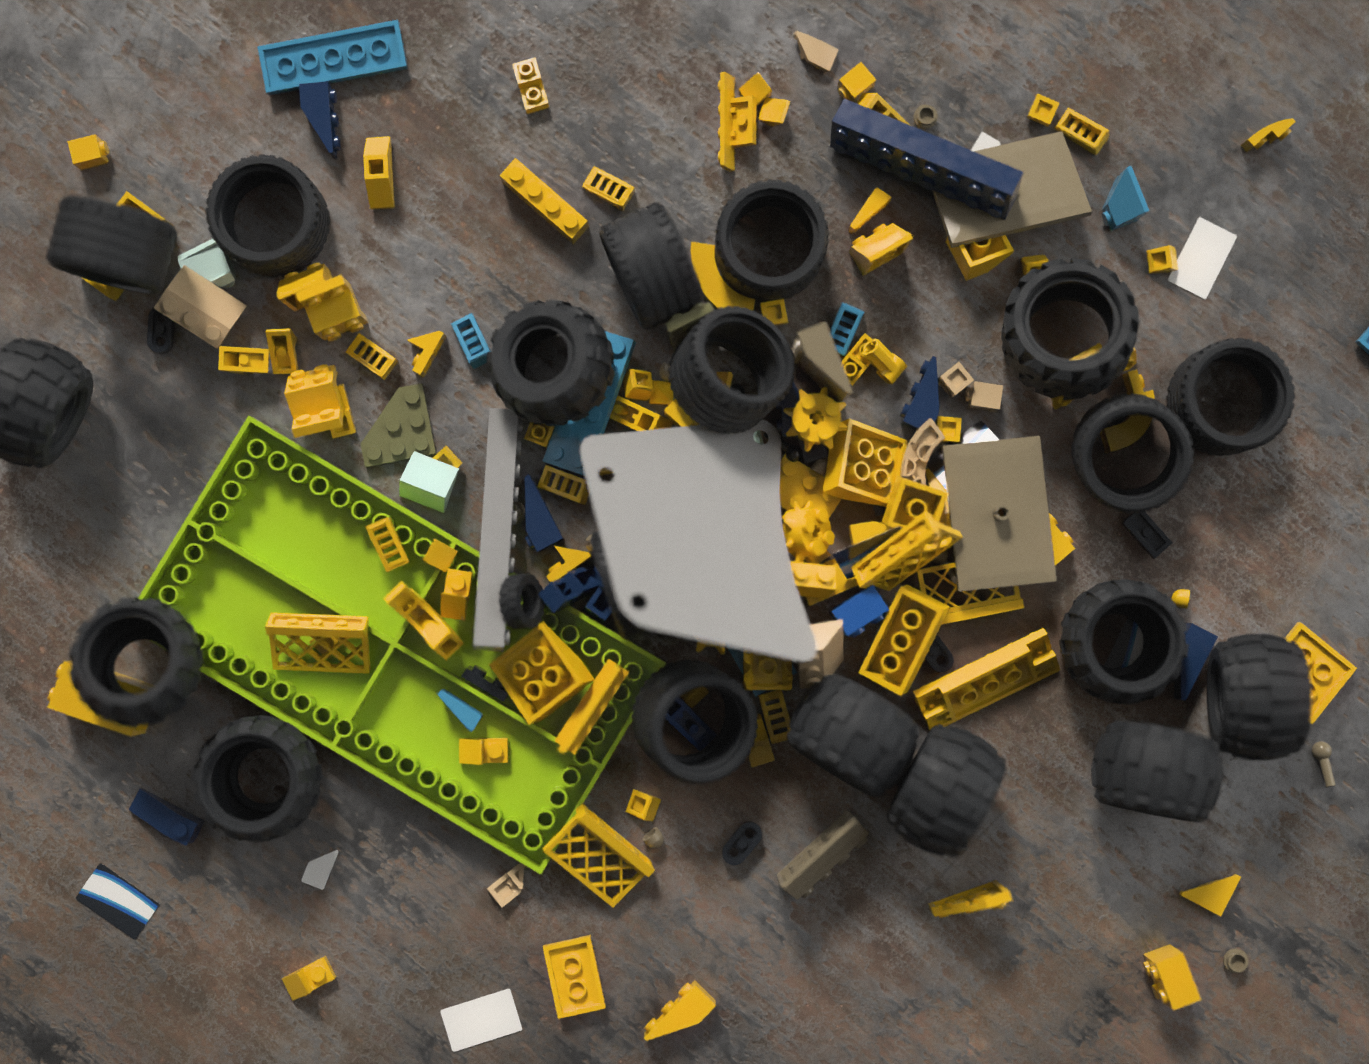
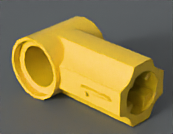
(888, 365)

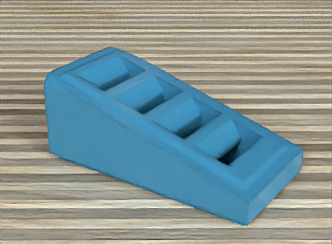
(855, 323)
(478, 355)
(463, 711)

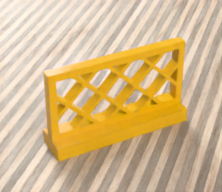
(895, 553)
(971, 610)
(318, 628)
(591, 707)
(611, 839)

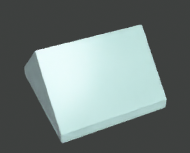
(428, 481)

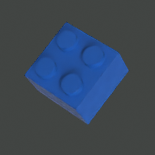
(859, 610)

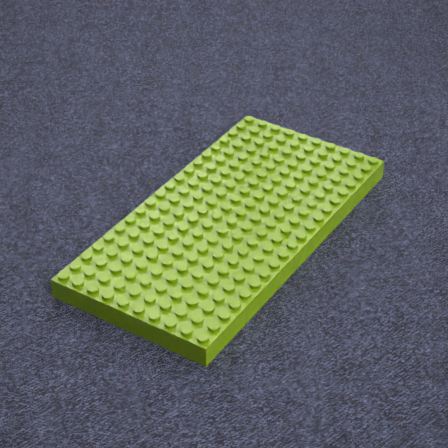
(293, 538)

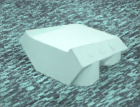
(210, 263)

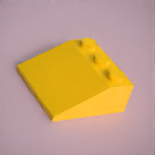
(863, 464)
(540, 673)

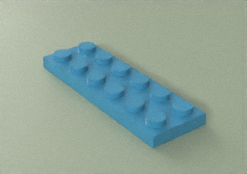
(332, 57)
(567, 439)

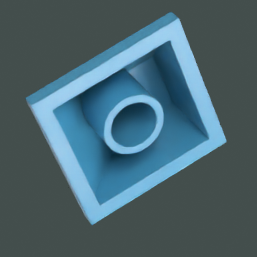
(1125, 201)

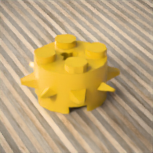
(823, 431)
(807, 531)

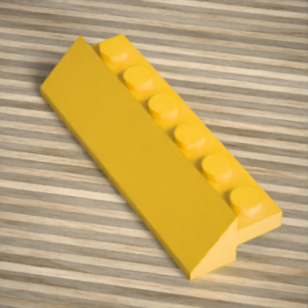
(987, 680)

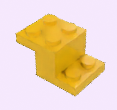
(332, 308)
(314, 400)

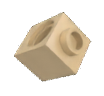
(955, 380)
(984, 396)

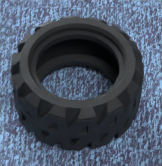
(1075, 282)

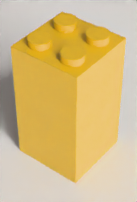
(67, 700)

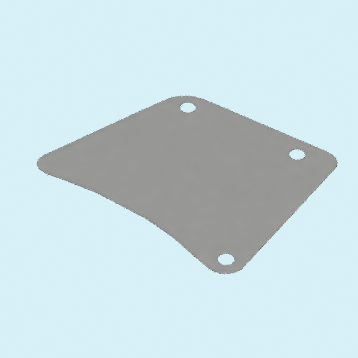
(699, 535)

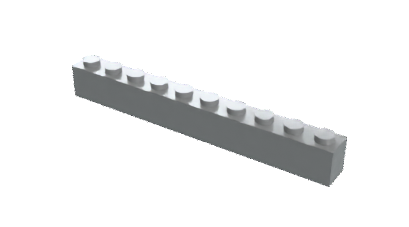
(496, 527)

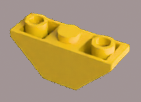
(379, 172)

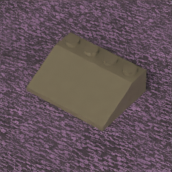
(819, 360)
(822, 855)

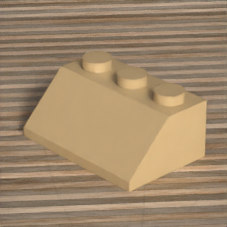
(200, 306)
(828, 654)

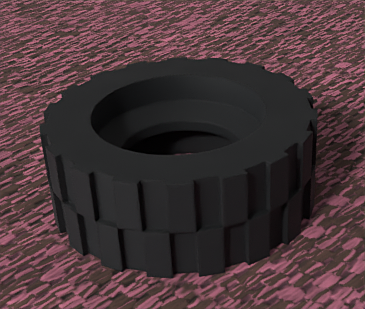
(511, 601)

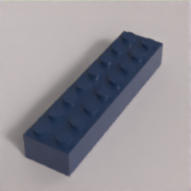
(925, 159)

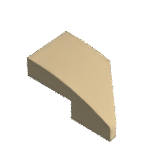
(815, 51)
(508, 885)

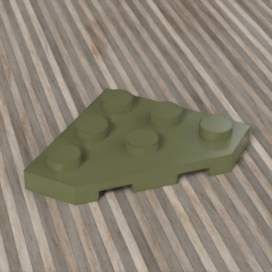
(400, 429)

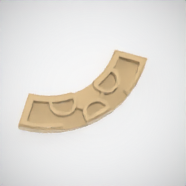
(919, 451)

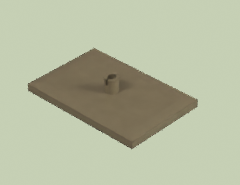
(1046, 196)
(993, 547)

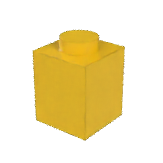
(855, 83)
(88, 151)

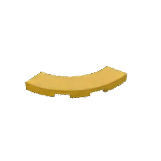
(712, 283)

